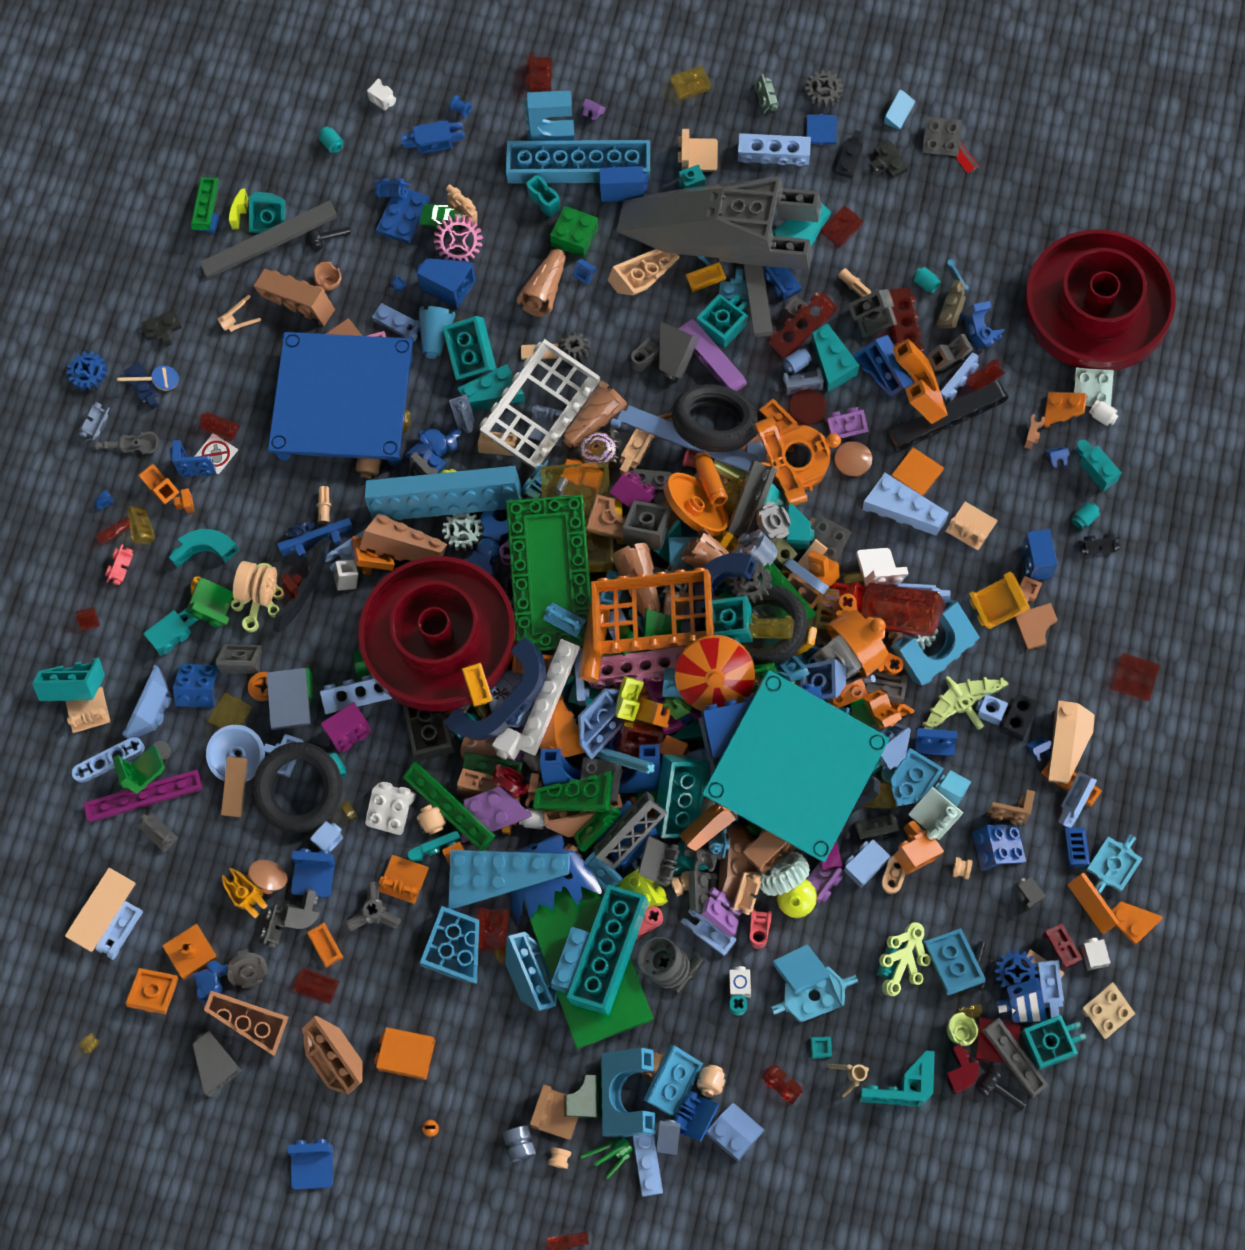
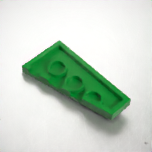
(780, 580)
(660, 624)
(577, 795)

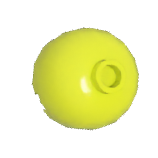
(798, 902)

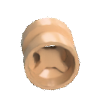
(680, 883)

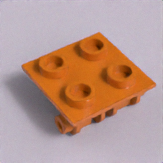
(403, 879)

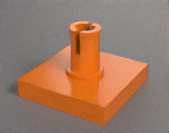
(368, 559)
(190, 951)

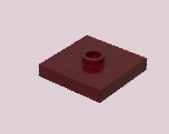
(984, 1049)

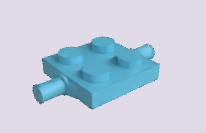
(1114, 864)

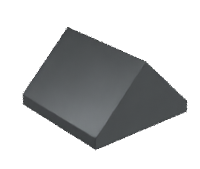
(239, 659)

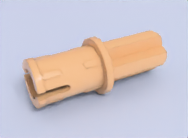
(854, 283)
(323, 505)

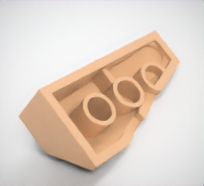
(640, 272)
(1070, 737)

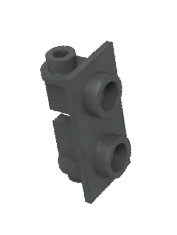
(157, 831)
(269, 933)

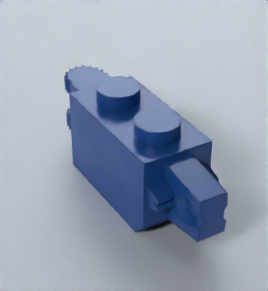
(433, 136)

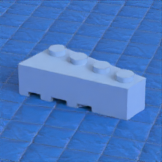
(904, 505)

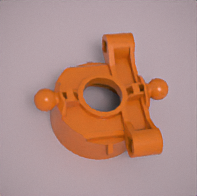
(791, 479)
(863, 638)

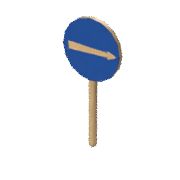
(162, 377)

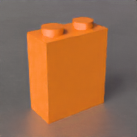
(405, 1053)

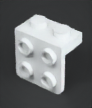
(879, 567)
(389, 807)

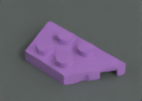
(495, 809)

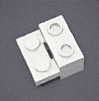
(839, 650)

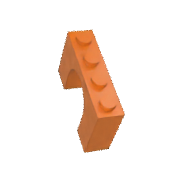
(925, 391)

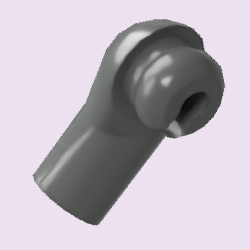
(560, 486)

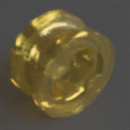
(89, 1043)

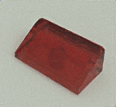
(316, 985)

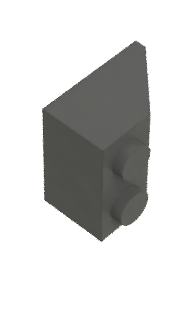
(646, 524)

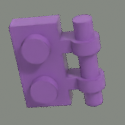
(719, 916)

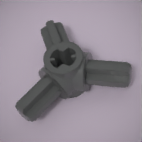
(371, 903)

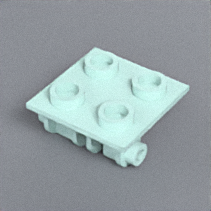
(1095, 383)
(935, 814)

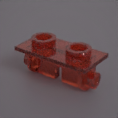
(985, 377)
(219, 426)
(788, 1090)

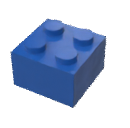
(1039, 555)

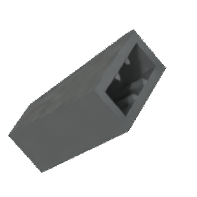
(675, 350)
(214, 1063)

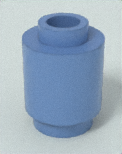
(797, 361)

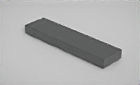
(1015, 1057)

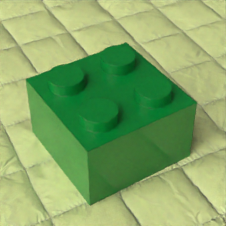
(574, 231)

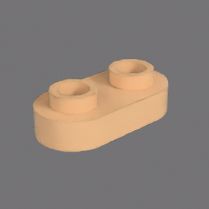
(894, 875)

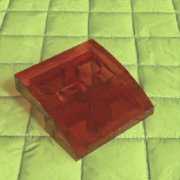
(1135, 677)

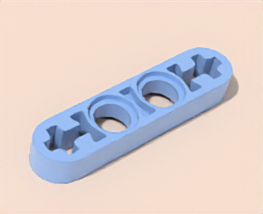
(106, 756)

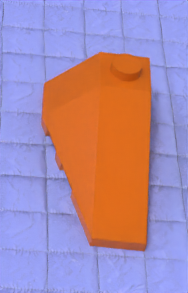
(562, 732)

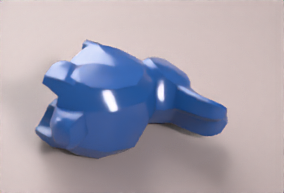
(441, 442)
(209, 980)

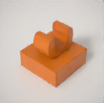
(185, 501)

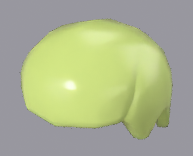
(962, 1029)

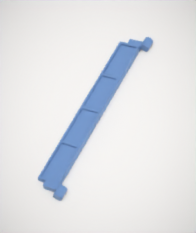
(665, 429)

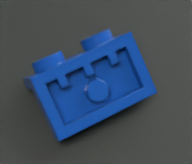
(783, 282)
(935, 742)

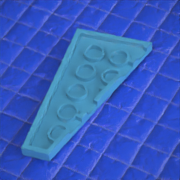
(493, 873)

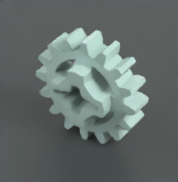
(463, 538)

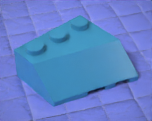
(453, 946)

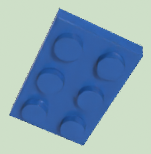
(402, 216)

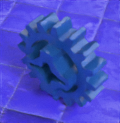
(78, 374)
(1027, 972)

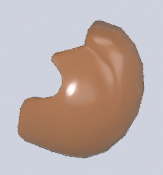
(327, 276)

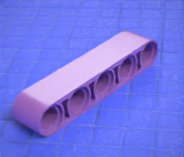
(714, 358)

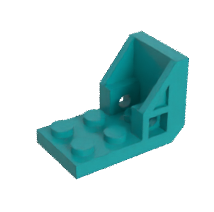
(918, 1076)

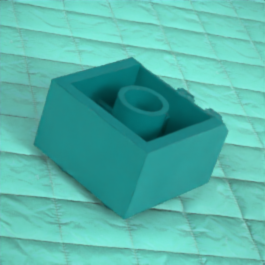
(723, 320)
(732, 618)
(1055, 1031)

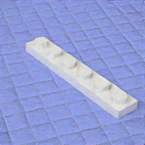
(548, 697)

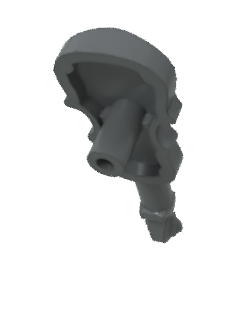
(145, 442)

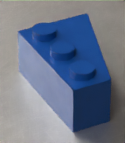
(881, 363)

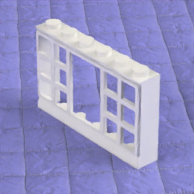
(562, 422)

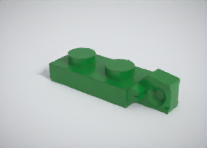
(596, 827)

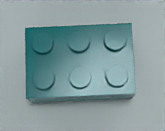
(469, 348)

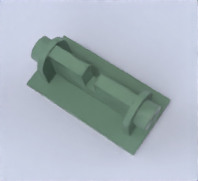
(764, 88)

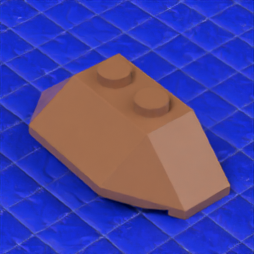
(570, 822)
(735, 862)
(332, 1055)

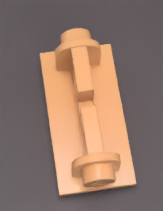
(749, 884)

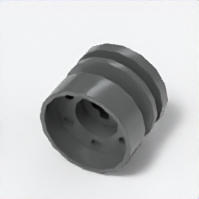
(663, 962)

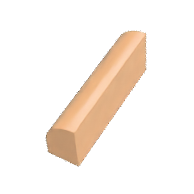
(100, 910)

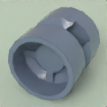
(519, 1143)

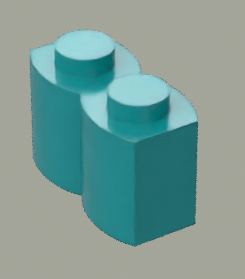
(543, 195)

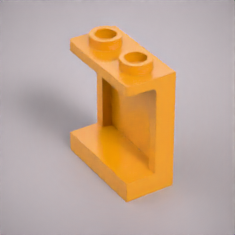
(999, 601)

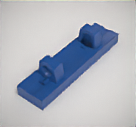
(309, 539)

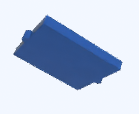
(821, 129)

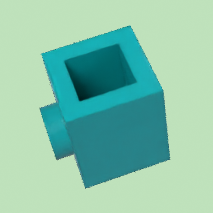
(691, 178)

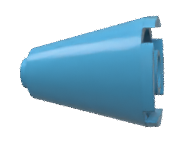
(431, 329)

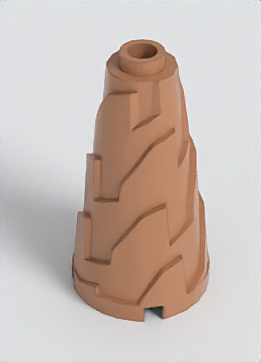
(543, 285)
(595, 413)
(702, 551)
(633, 562)

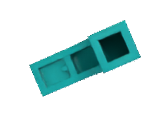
(203, 540)

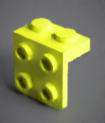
(639, 884)

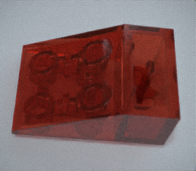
(635, 734)

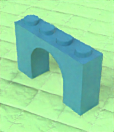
(546, 105)
(959, 637)
(615, 1070)

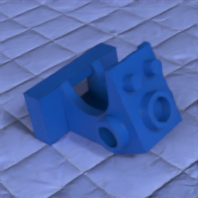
(976, 326)

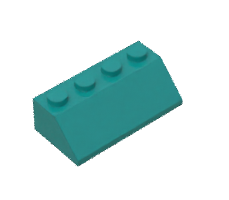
(680, 793)

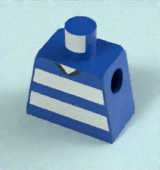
(1024, 1002)

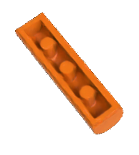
(590, 660)

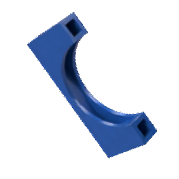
(721, 721)
(557, 770)

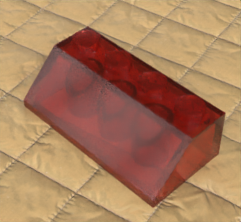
(904, 608)

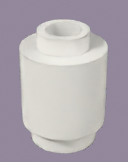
(1103, 413)
(535, 821)

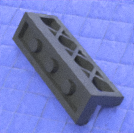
(751, 498)
(624, 826)

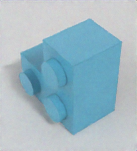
(953, 787)

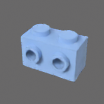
(866, 863)

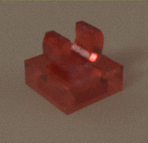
(291, 584)
(87, 618)

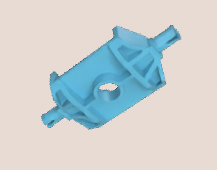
(831, 997)

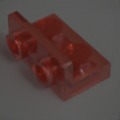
(540, 73)
(492, 929)

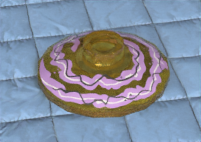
(603, 454)

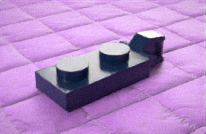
(144, 389)

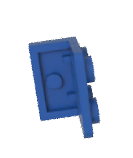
(190, 466)
(195, 685)
(998, 845)
(313, 871)
(311, 1164)

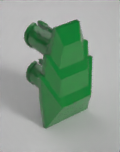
(434, 213)

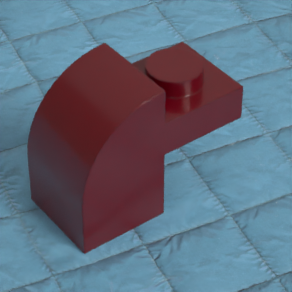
(965, 1075)

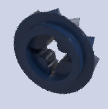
(299, 529)

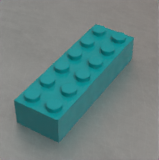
(608, 950)

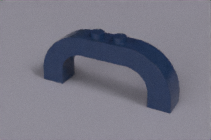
(720, 569)
(513, 706)

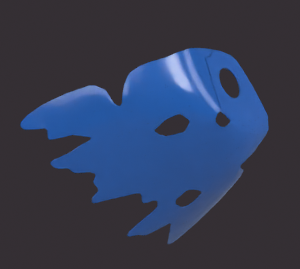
(544, 892)

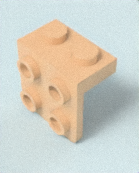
(697, 152)

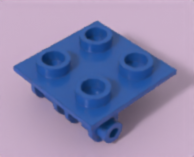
(696, 1116)

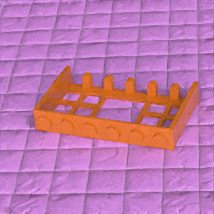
(644, 581)

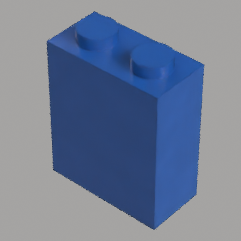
(622, 183)

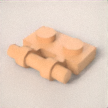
(462, 204)

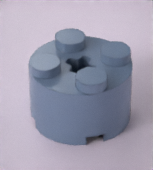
(758, 546)

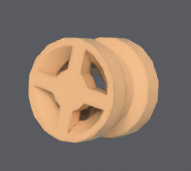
(962, 868)
(559, 1158)

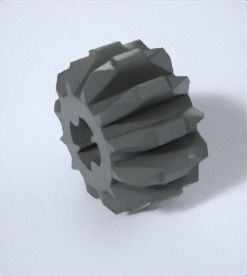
(575, 346)

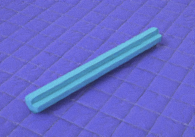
(626, 760)

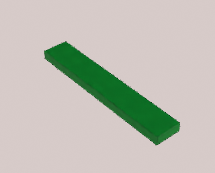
(449, 806)

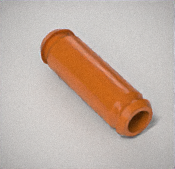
(710, 479)

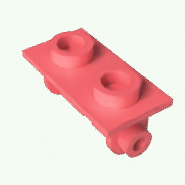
(115, 572)

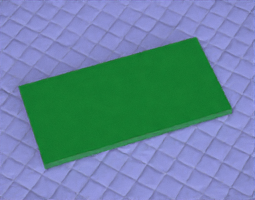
(548, 566)
(552, 930)

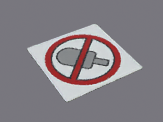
(218, 450)

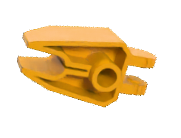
(243, 892)

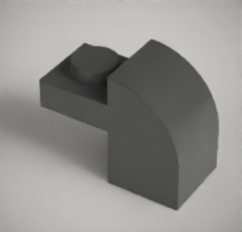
(949, 356)
(304, 915)

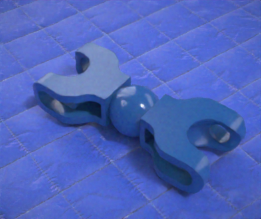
(494, 536)

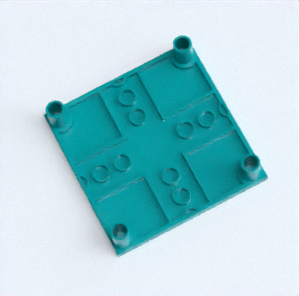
(795, 766)

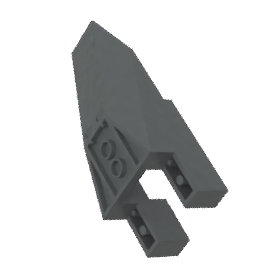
(724, 222)

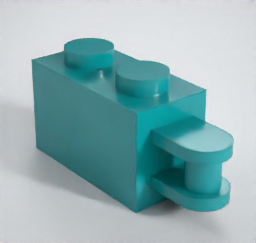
(1097, 465)
(170, 631)

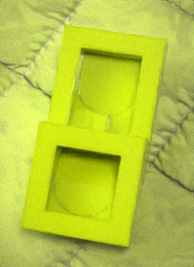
(238, 207)
(627, 702)

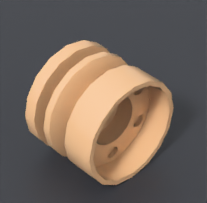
(254, 583)

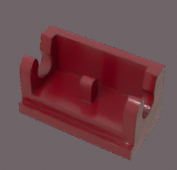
(1063, 946)

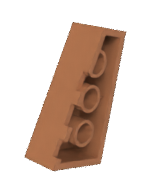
(295, 295)
(400, 540)
(766, 851)
(253, 1022)

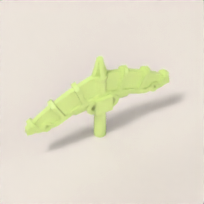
(961, 699)

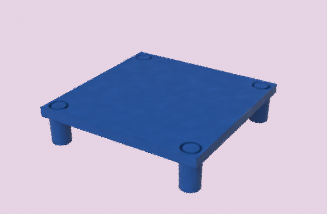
(341, 396)

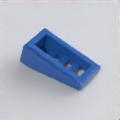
(1077, 863)

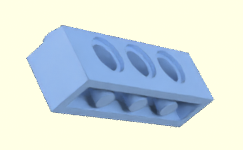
(781, 144)
(332, 704)

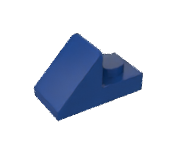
(426, 451)

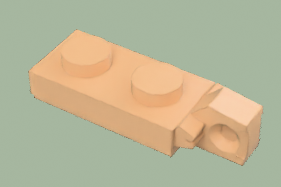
(635, 450)

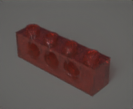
(903, 298)
(818, 300)

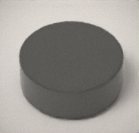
(164, 749)

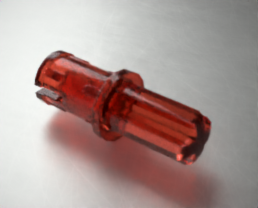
(113, 530)
(568, 1241)

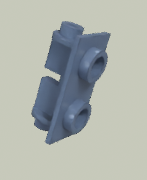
(462, 413)
(90, 429)

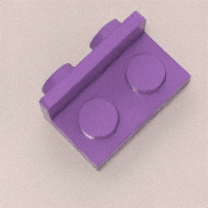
(847, 423)
(824, 881)

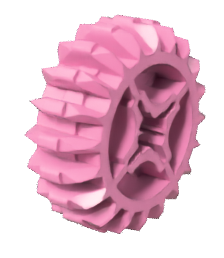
(464, 233)

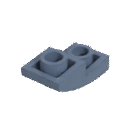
(668, 1137)

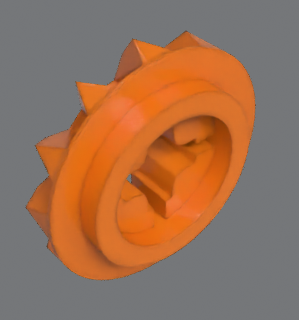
(256, 681)

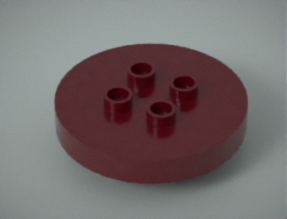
(1099, 300)
(432, 623)

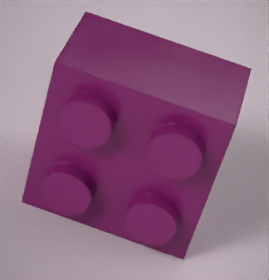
(631, 488)
(346, 728)

